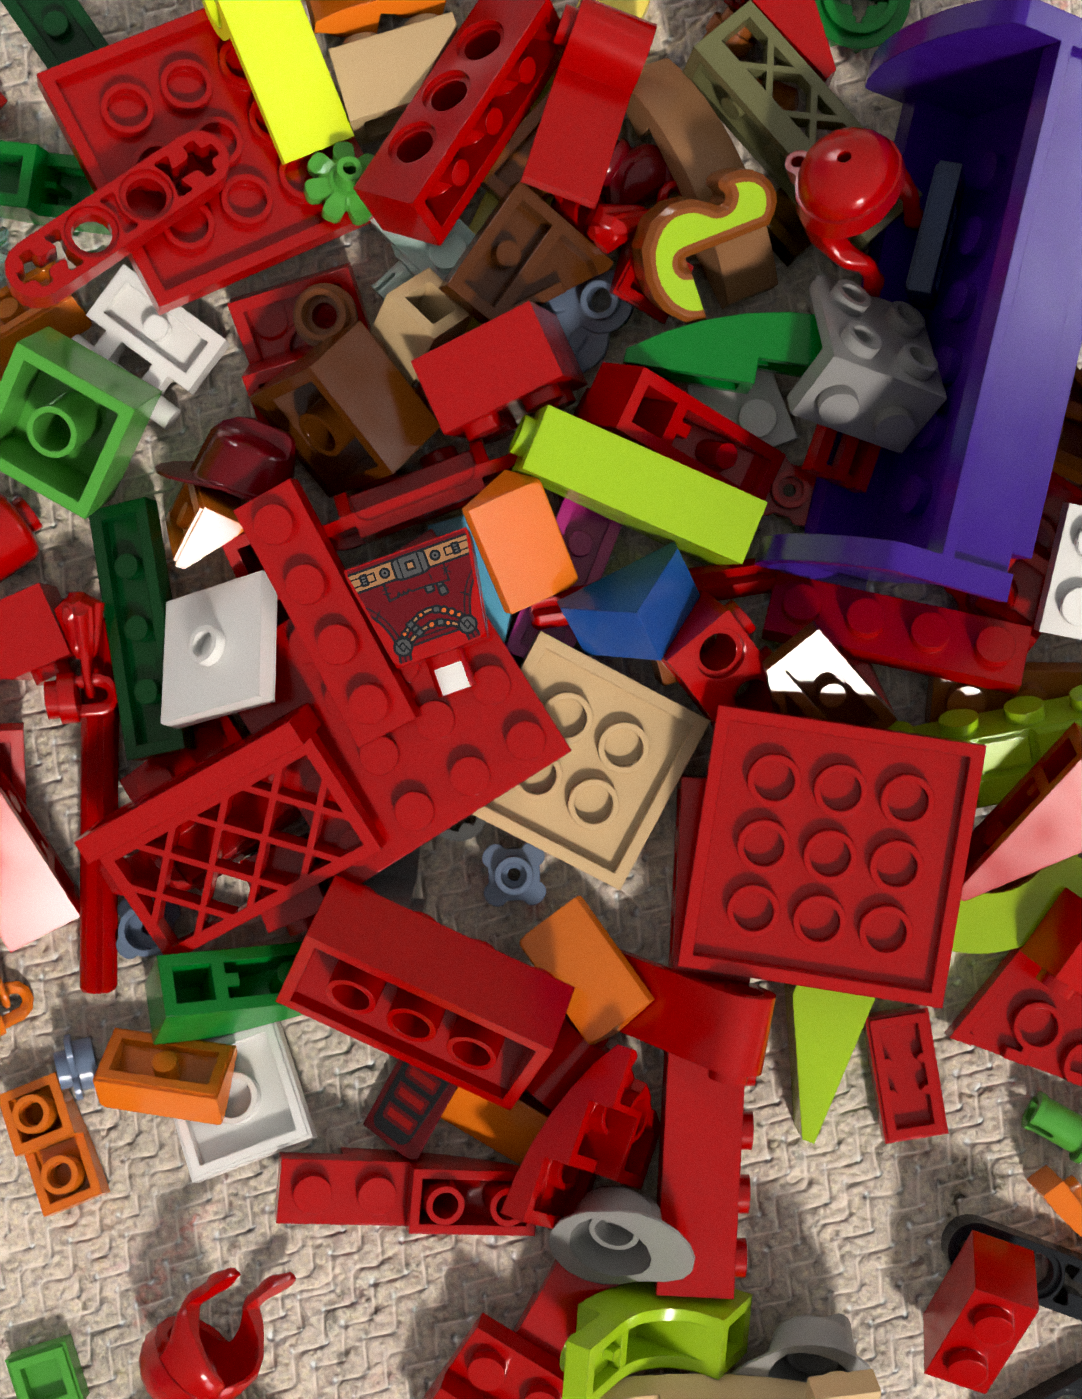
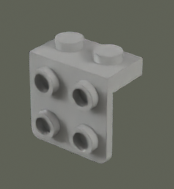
(873, 370)

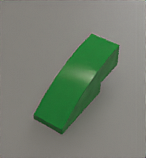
(41, 185)
(731, 349)

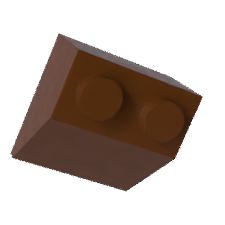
(347, 411)

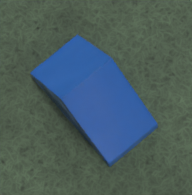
(634, 608)

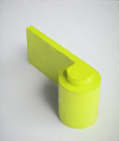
(283, 73)

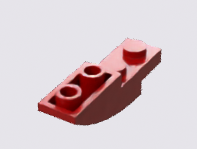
(390, 1190)

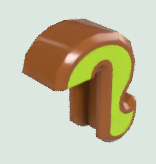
(686, 226)

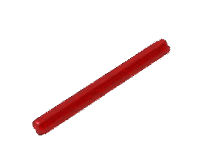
(97, 800)

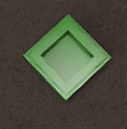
(48, 1371)

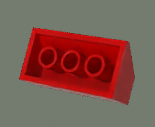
(426, 993)

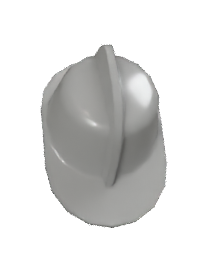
(620, 1240)
(807, 1348)

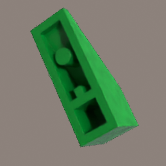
(217, 991)

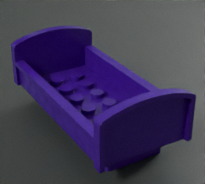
(968, 493)

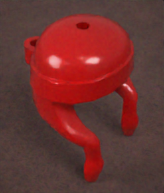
(847, 188)
(193, 1359)

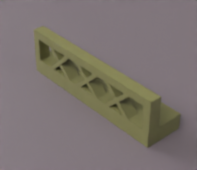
(752, 112)

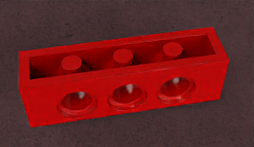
(461, 118)

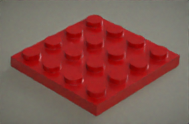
(148, 92)
(430, 769)
(831, 855)

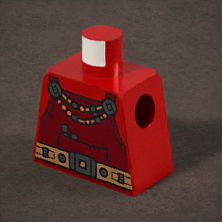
(427, 606)

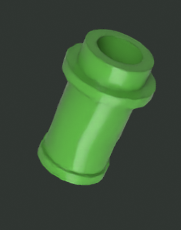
(1055, 1124)

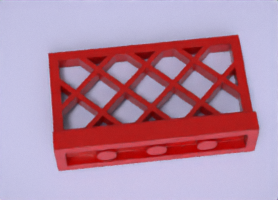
(216, 782)

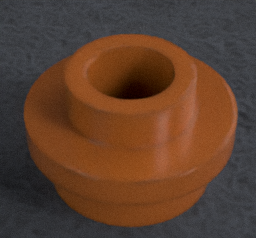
(309, 304)

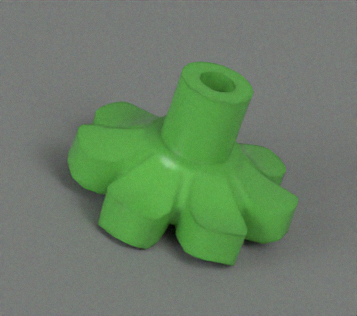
(334, 184)

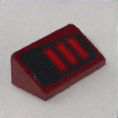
(409, 1108)

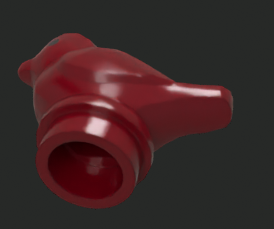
(634, 174)

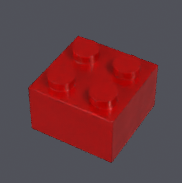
(500, 374)

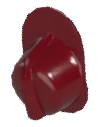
(238, 458)

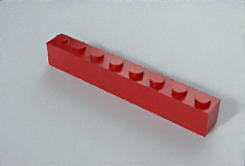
(700, 1118)

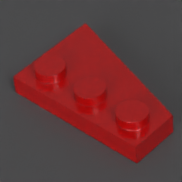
(1024, 1020)

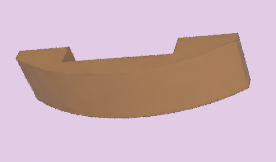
(693, 147)

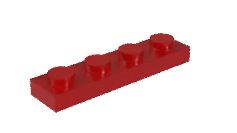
(326, 612)
(902, 632)

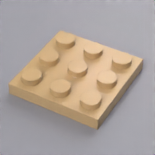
(622, 767)

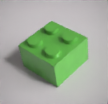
(70, 420)

